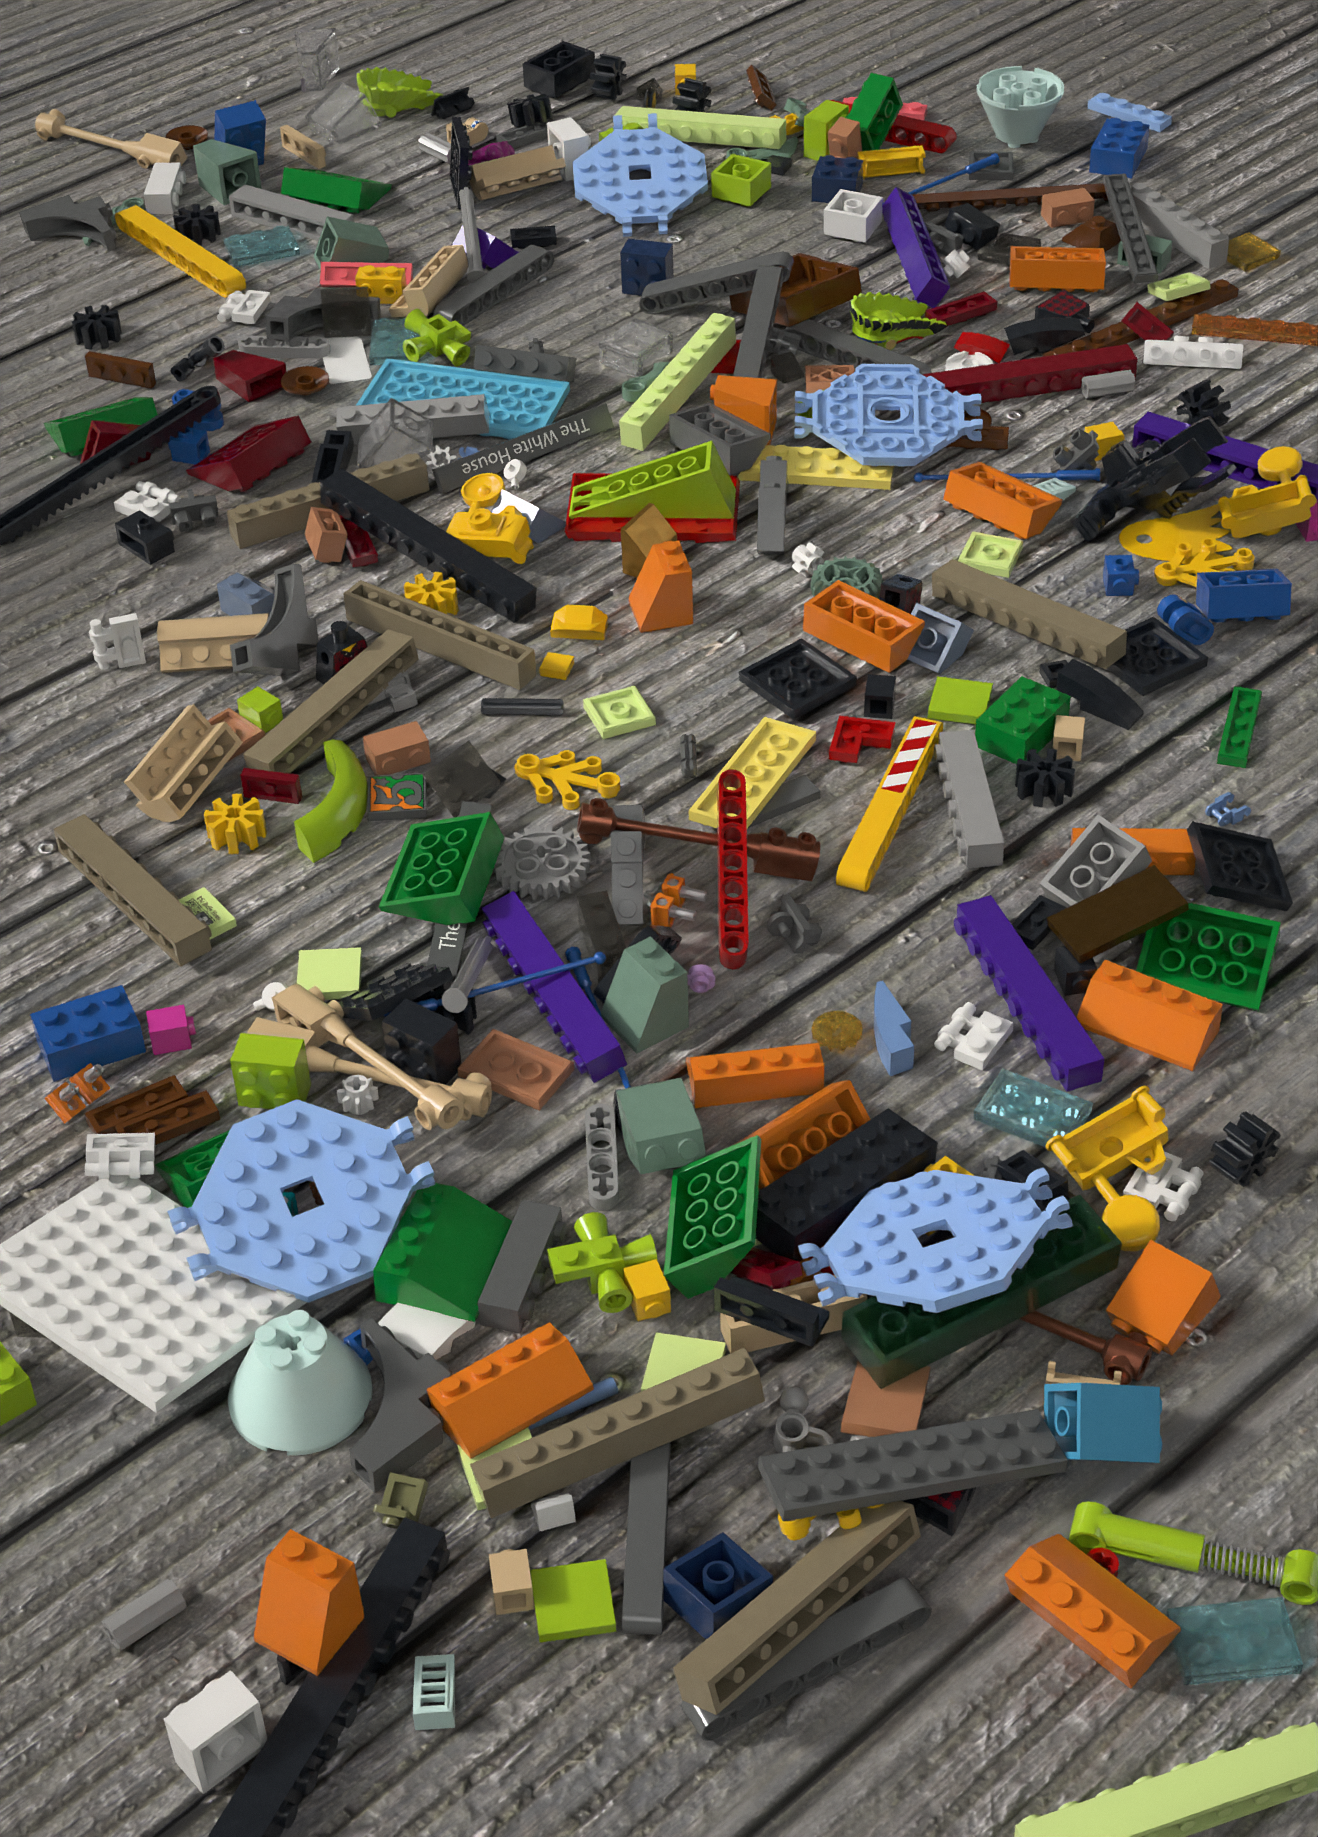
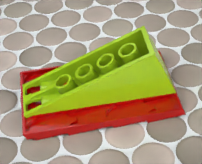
(685, 487)

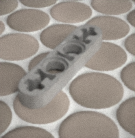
(295, 348)
(601, 1156)

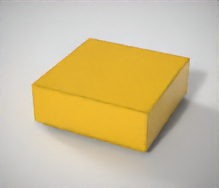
(556, 665)

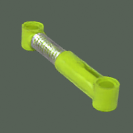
(1098, 1528)

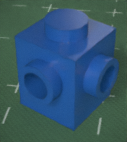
(189, 446)
(1119, 575)

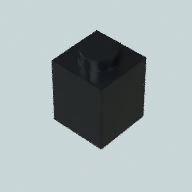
(879, 696)
(1071, 974)

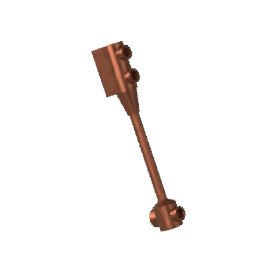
(771, 852)
(1119, 1353)

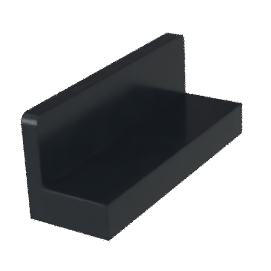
(770, 1310)

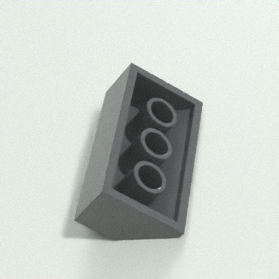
(733, 437)

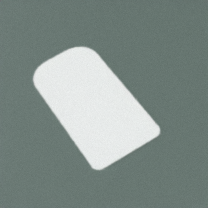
(346, 360)

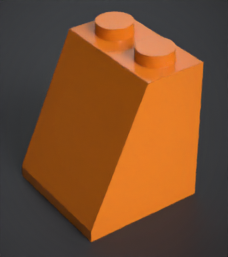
(748, 399)
(663, 589)
(1163, 1298)
(307, 1602)

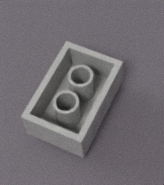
(1094, 862)

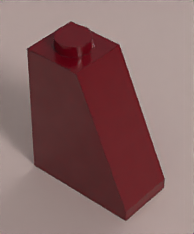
(249, 374)
(103, 434)

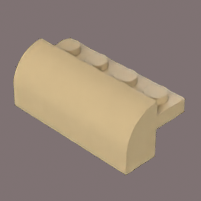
(515, 172)
(432, 282)
(204, 642)
(181, 765)

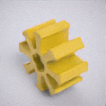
(435, 593)
(235, 823)

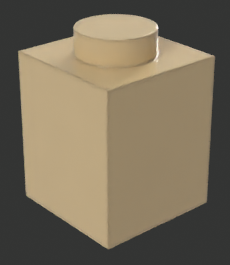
(1069, 736)
(511, 1581)

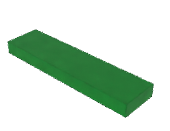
(1239, 727)

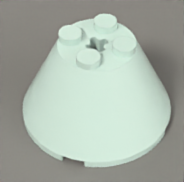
(1019, 102)
(298, 1387)

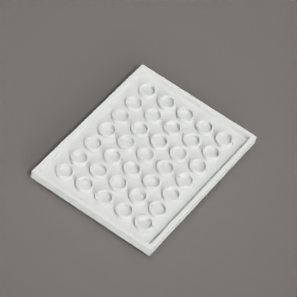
(120, 1294)

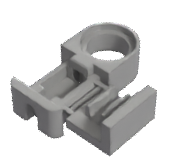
(400, 692)

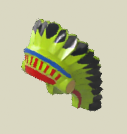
(890, 320)

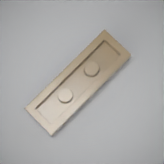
(303, 146)

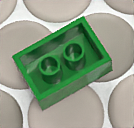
(876, 110)
(1021, 720)

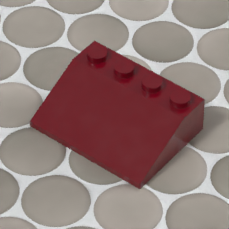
(253, 454)

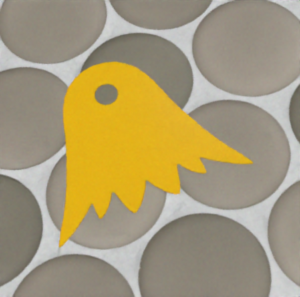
(1168, 532)

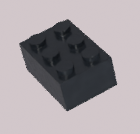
(558, 69)

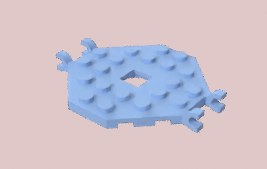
(675, 170)
(927, 420)
(319, 1249)
(880, 1251)

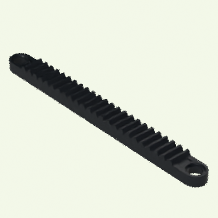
(106, 462)

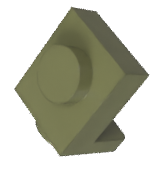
(401, 1499)

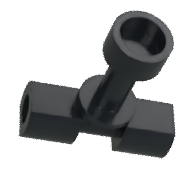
(197, 357)

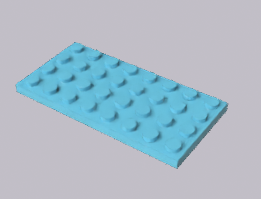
(514, 401)

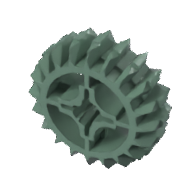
(853, 572)

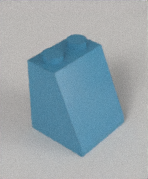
(1105, 1421)

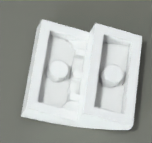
(424, 1329)

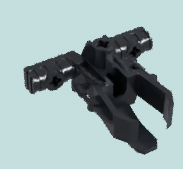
(1154, 476)

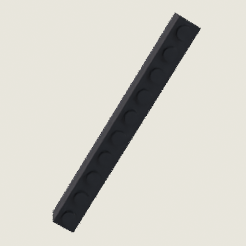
(428, 545)
(328, 1702)

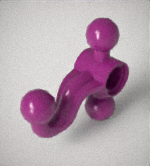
(491, 152)

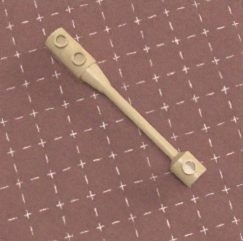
(147, 151)
(309, 1011)
(475, 1088)

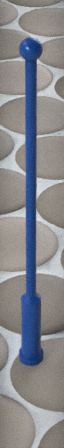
(969, 169)
(1060, 474)
(573, 954)
(599, 958)

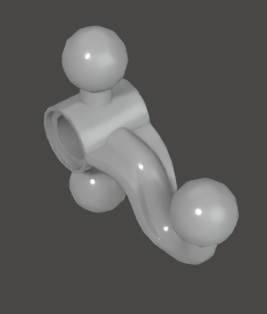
(794, 1402)

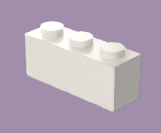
(164, 188)

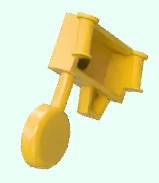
(1273, 507)
(491, 533)
(1107, 1146)

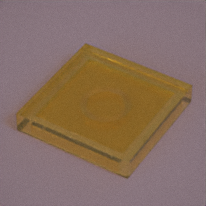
(1250, 252)

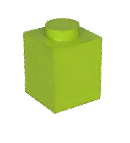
(260, 709)

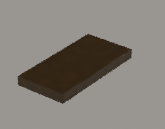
(1117, 914)

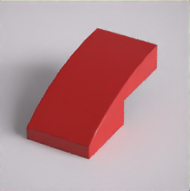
(982, 343)

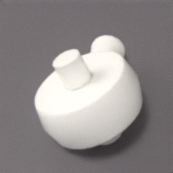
(515, 472)
(267, 994)

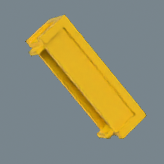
(892, 161)

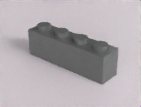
(525, 363)
(521, 1267)

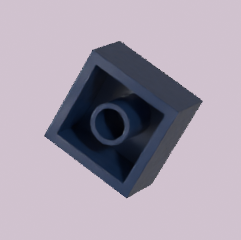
(836, 174)
(644, 264)
(713, 1584)

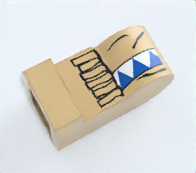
(476, 130)

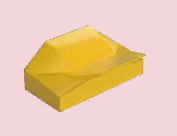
(579, 623)

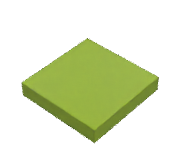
(959, 700)
(573, 1600)

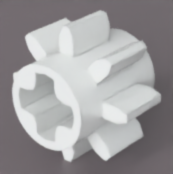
(956, 263)
(438, 454)
(807, 558)
(357, 1094)

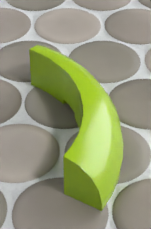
(341, 810)

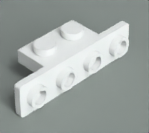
(1195, 354)

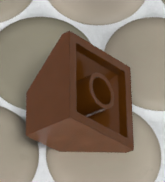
(1094, 234)

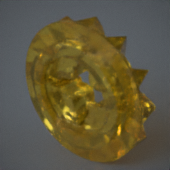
(829, 1022)

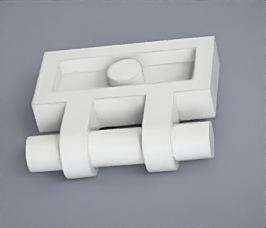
(244, 307)
(143, 501)
(127, 642)
(982, 1040)
(120, 1154)
(1156, 1186)

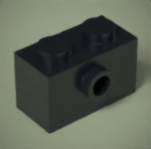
(972, 225)
(145, 537)

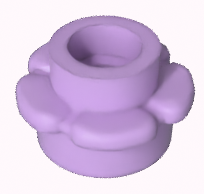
(701, 978)

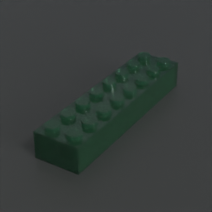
(902, 1340)

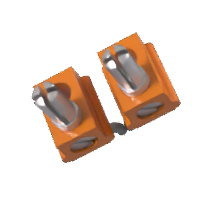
(670, 901)
(82, 1083)

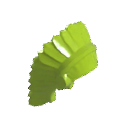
(394, 90)

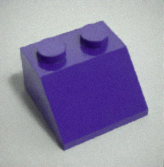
(492, 249)

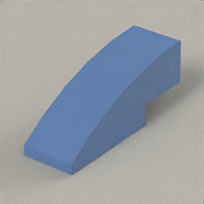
(892, 1032)

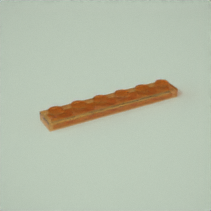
(1255, 329)

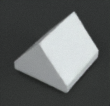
(553, 1511)

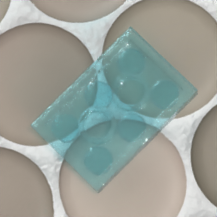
(261, 246)
(388, 340)
(1030, 1108)
(1235, 1641)

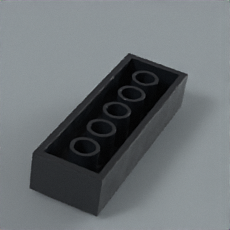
(825, 1189)

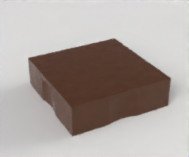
(810, 290)

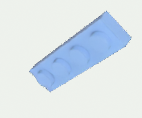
(1129, 112)

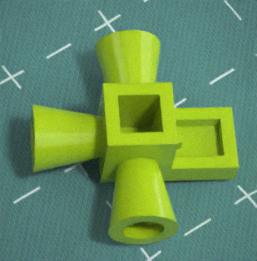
(437, 337)
(600, 1261)

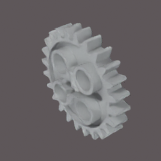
(542, 862)

